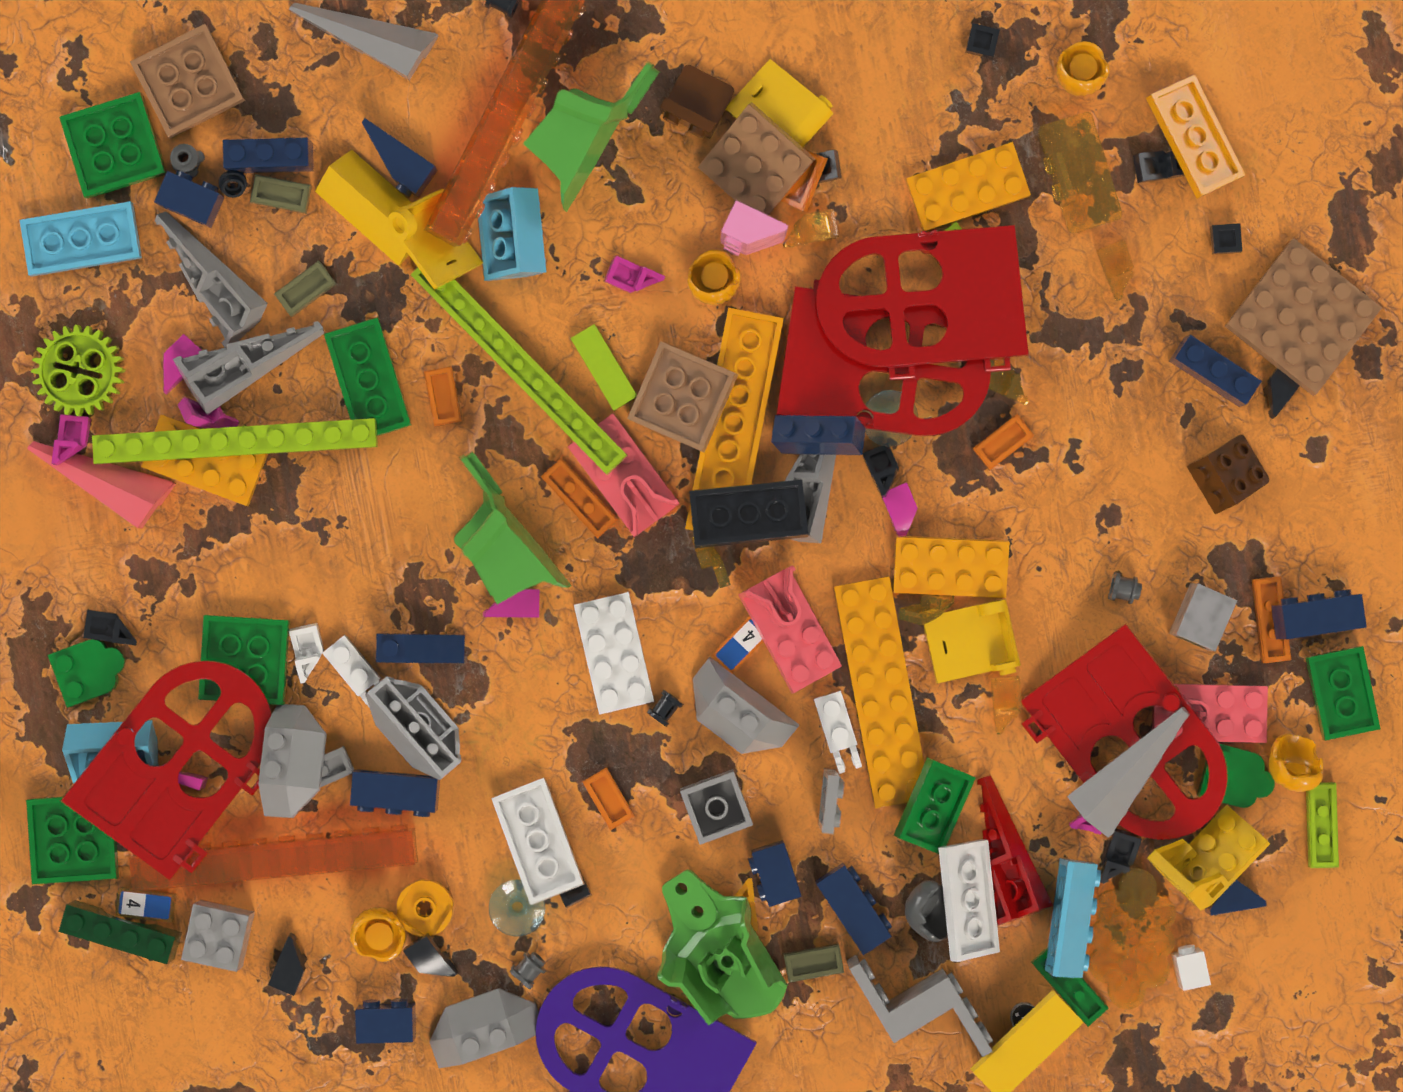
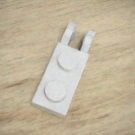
(352, 666)
(837, 728)

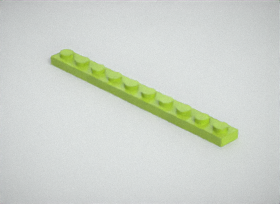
(526, 373)
(234, 441)

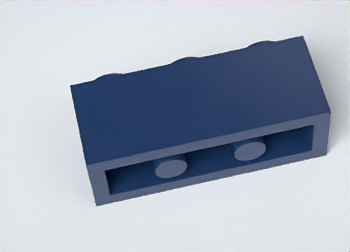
(268, 155)
(1215, 371)
(818, 435)
(1318, 615)
(394, 792)
(854, 907)

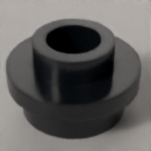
(232, 189)

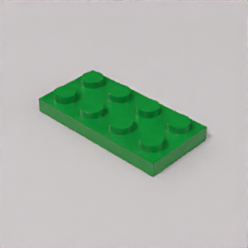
(368, 375)

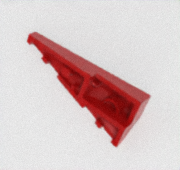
(1014, 876)

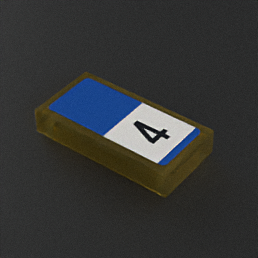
(146, 904)

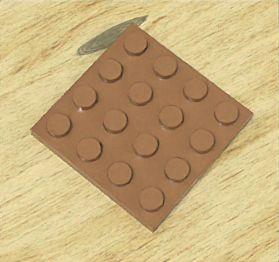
(1303, 317)

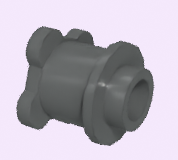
(192, 164)
(1124, 588)
(528, 969)

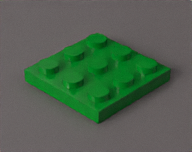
(113, 145)
(251, 646)
(67, 845)

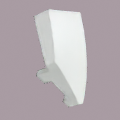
(307, 648)

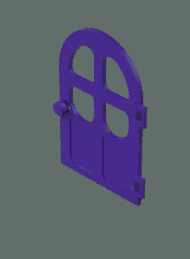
(693, 1060)

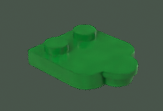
(86, 670)
(1245, 778)

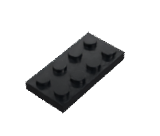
(748, 513)

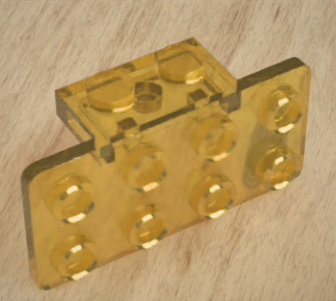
(1079, 172)

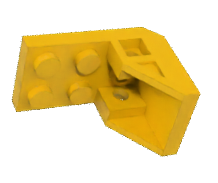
(1211, 859)

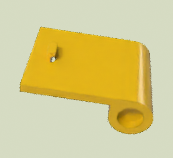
(784, 102)
(425, 249)
(975, 642)

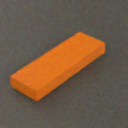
(579, 498)
(1266, 594)

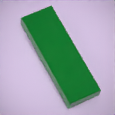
(1074, 992)

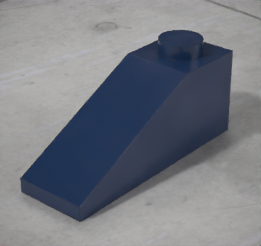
(403, 164)
(420, 648)

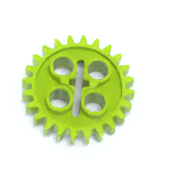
(72, 394)

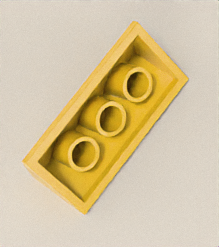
(364, 201)
(1027, 1044)

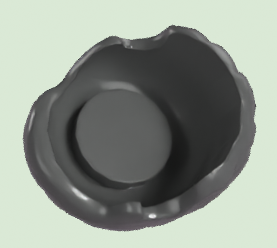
(927, 911)

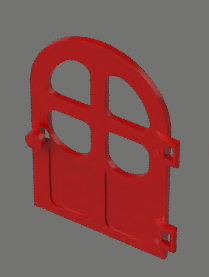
(976, 293)
(826, 382)
(1100, 699)
(144, 803)

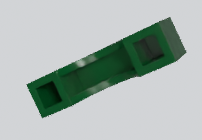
(131, 937)

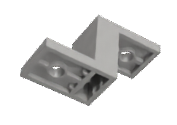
(919, 1004)

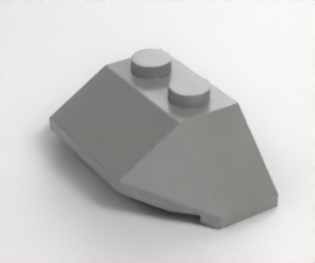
(738, 711)
(415, 726)
(291, 761)
(482, 1027)

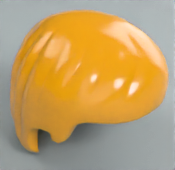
(1082, 69)
(713, 277)
(1295, 763)
(378, 934)

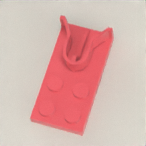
(631, 487)
(790, 630)
(1228, 711)

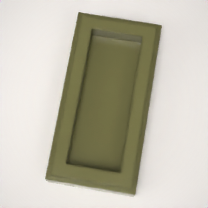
(280, 194)
(305, 288)
(813, 962)

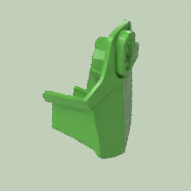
(579, 130)
(500, 545)
(717, 953)

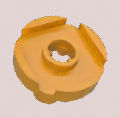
(440, 901)

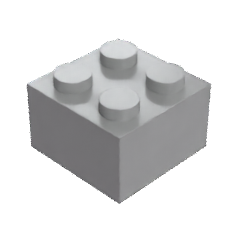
(716, 806)
(217, 935)

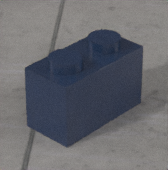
(189, 199)
(775, 873)
(385, 1022)

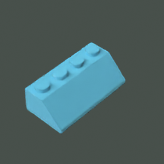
(1071, 918)

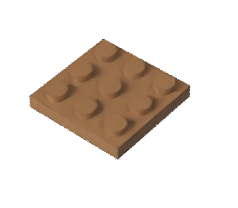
(187, 81)
(756, 161)
(682, 396)

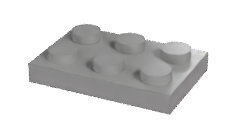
(829, 811)

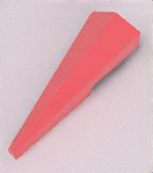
(123, 490)

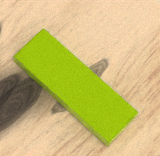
(604, 367)
(1322, 826)

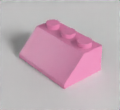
(750, 230)

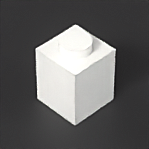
(1190, 967)

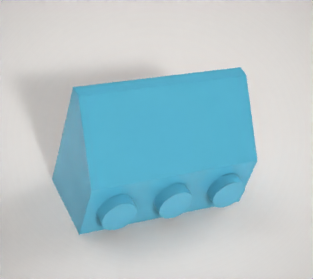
(512, 234)
(86, 740)

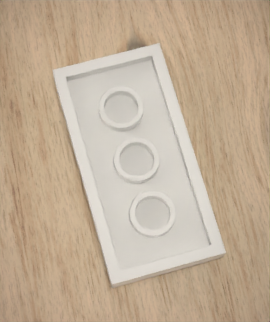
(614, 653)
(537, 841)
(969, 900)

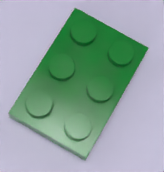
(1343, 693)
(934, 805)

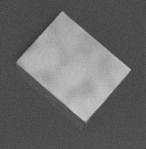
(1203, 617)

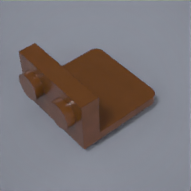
(697, 102)
(1228, 474)

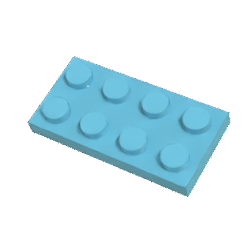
(80, 239)

